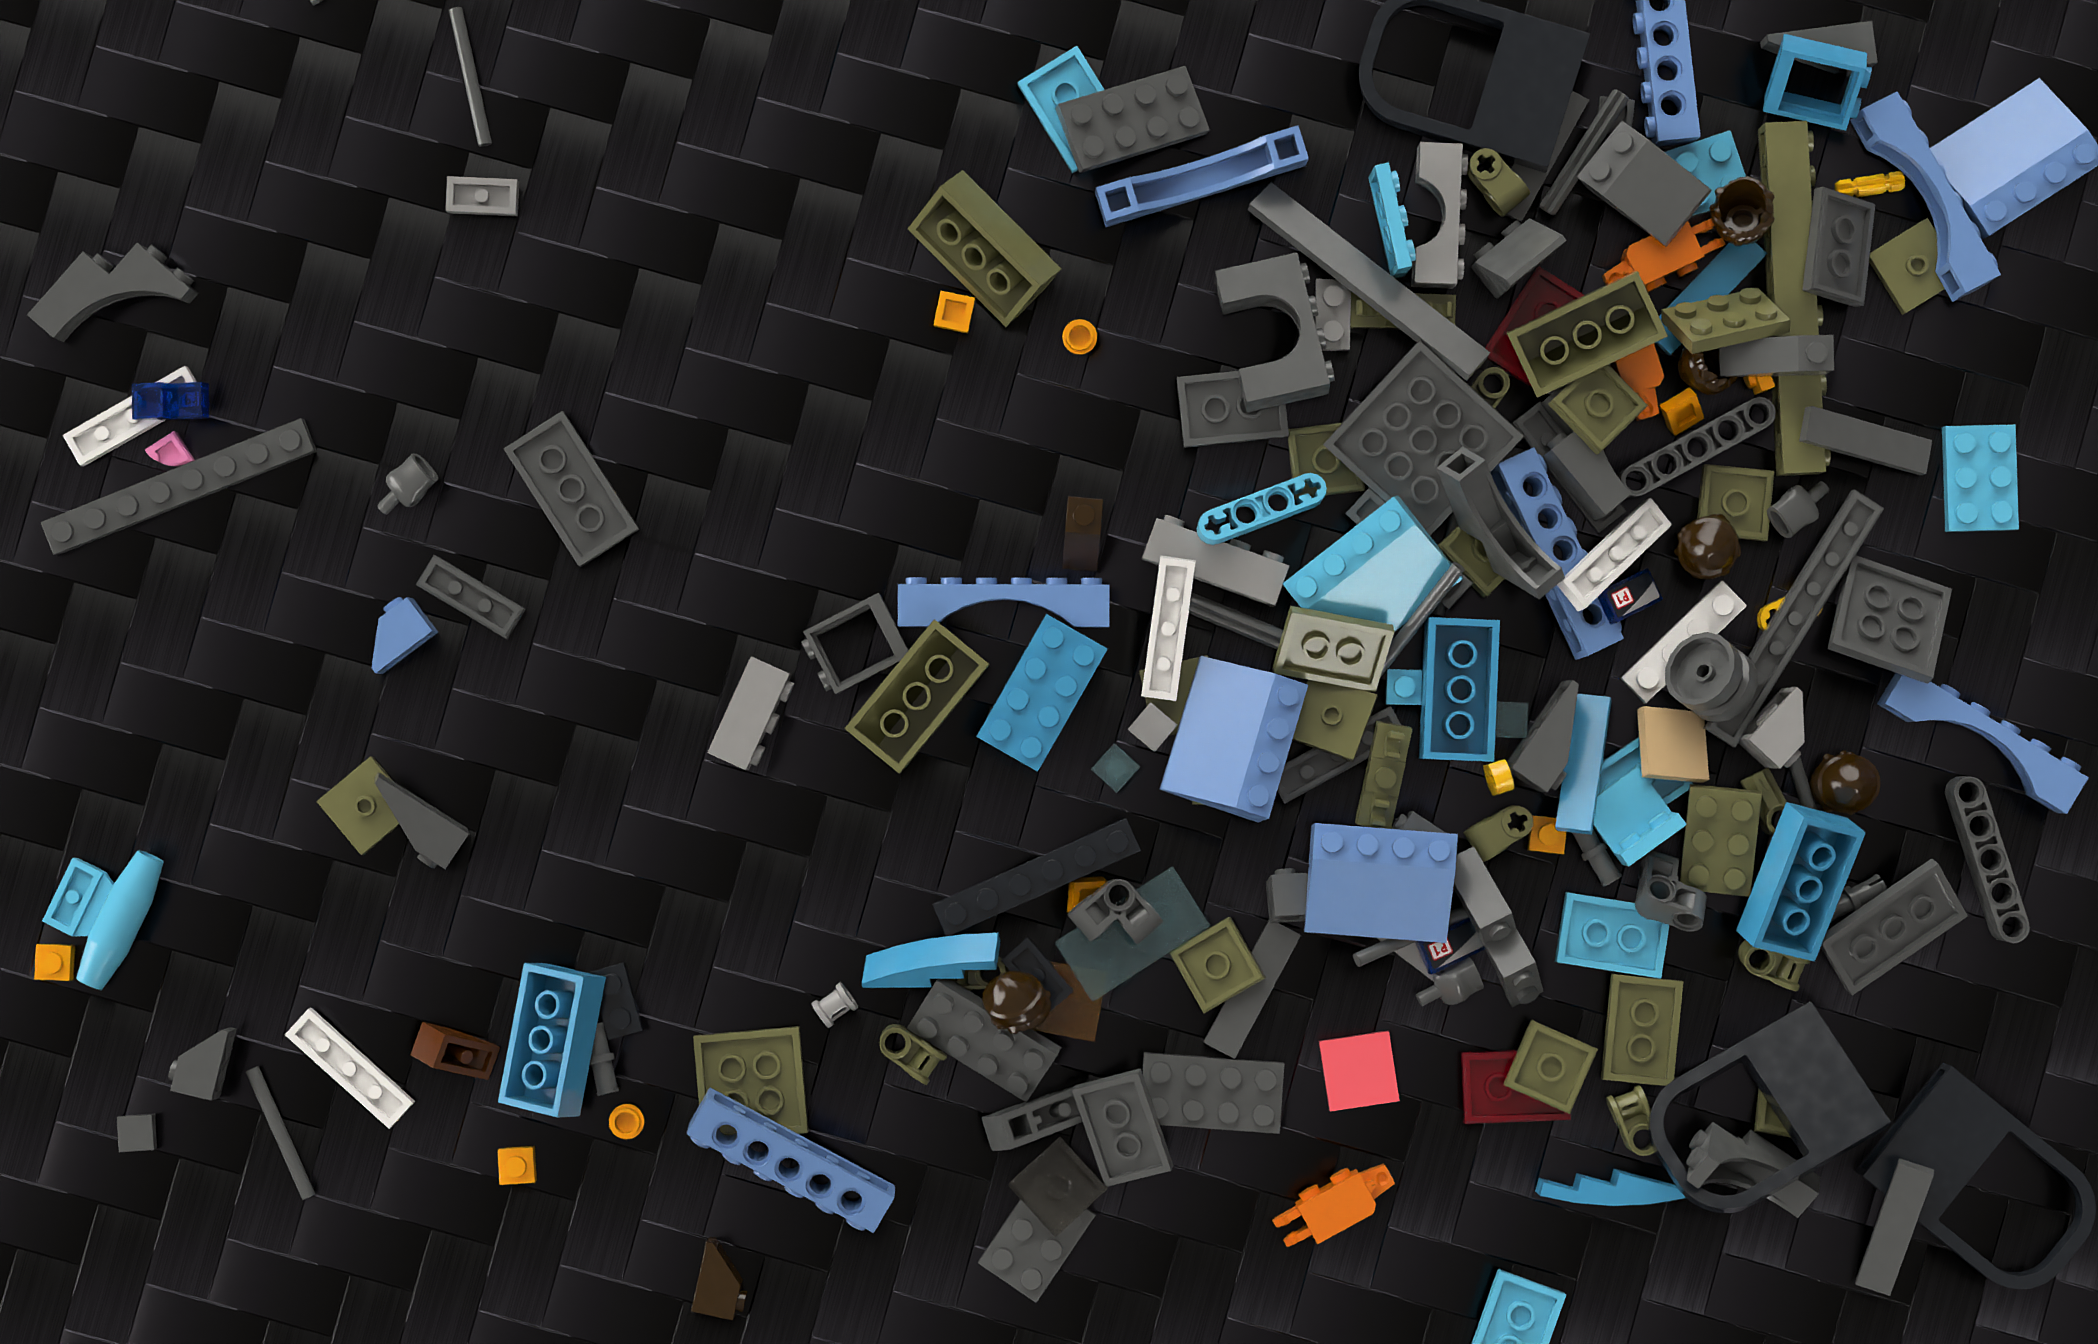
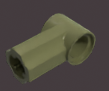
(1772, 797)

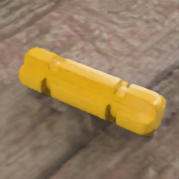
(1871, 184)

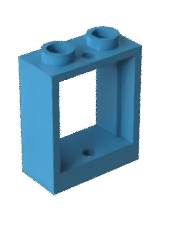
(1811, 109)

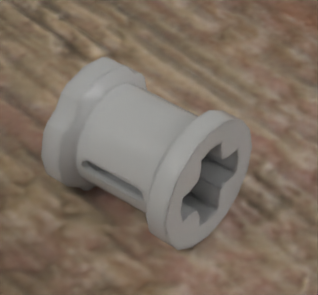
(834, 1005)

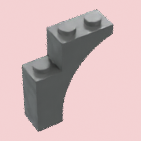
(91, 286)
(1581, 470)
(1486, 517)
(1496, 929)
(1744, 1163)

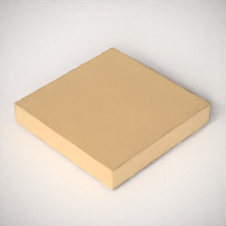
(1672, 744)

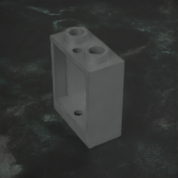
(815, 649)

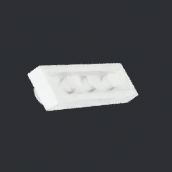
(114, 426)
(1614, 554)
(1708, 615)
(1168, 628)
(350, 1068)

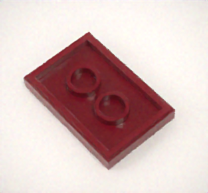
(1539, 296)
(1491, 1101)

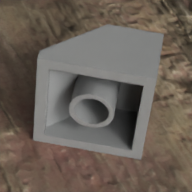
(1777, 730)

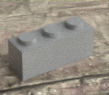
(751, 714)

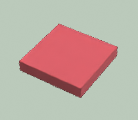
(1359, 1070)

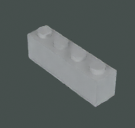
(1221, 564)

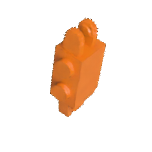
(1657, 261)
(1643, 374)
(1337, 1204)

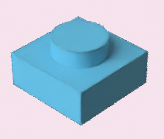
(1403, 687)

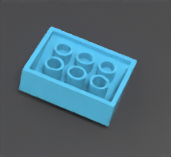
(1373, 570)

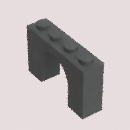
(1280, 285)

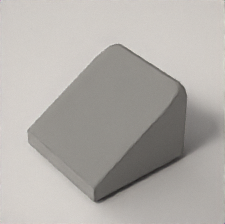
(1152, 727)

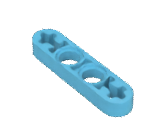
(1259, 504)

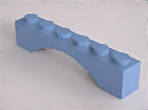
(1892, 134)
(1224, 171)
(1078, 604)
(2043, 776)

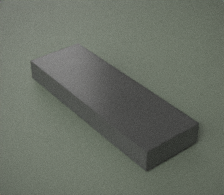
(470, 596)

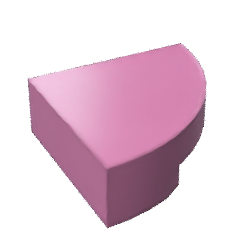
(170, 451)

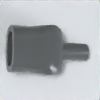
(408, 483)
(1796, 509)
(1453, 984)

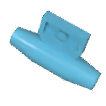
(104, 911)

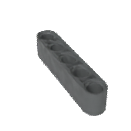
(1709, 438)
(1999, 872)

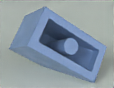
(400, 633)

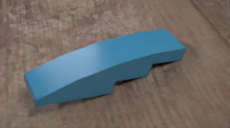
(929, 959)
(1622, 1190)

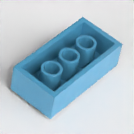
(1459, 689)
(1042, 692)
(1800, 881)
(551, 1040)

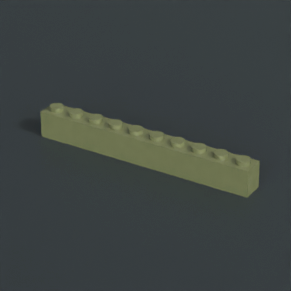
(1788, 174)

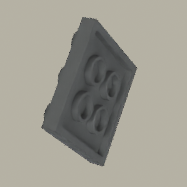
(1890, 619)

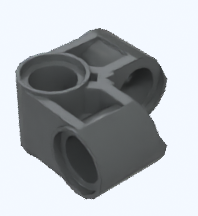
(1664, 897)
(1097, 913)

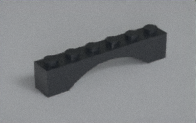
(1036, 877)

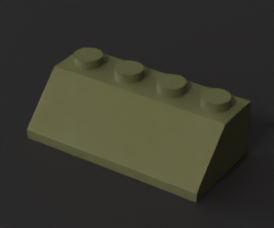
(983, 248)
(1587, 334)
(917, 696)

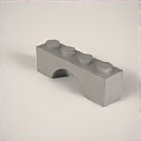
(1440, 171)

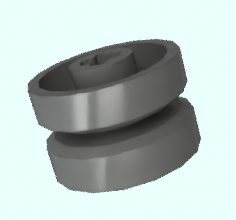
(1711, 677)

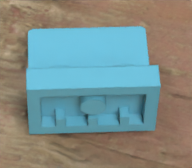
(1634, 817)

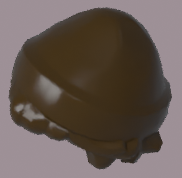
(1742, 211)
(1701, 372)
(1708, 547)
(1845, 783)
(1016, 1001)

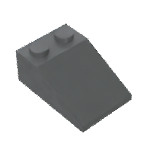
(1643, 183)
(1516, 255)
(1546, 749)

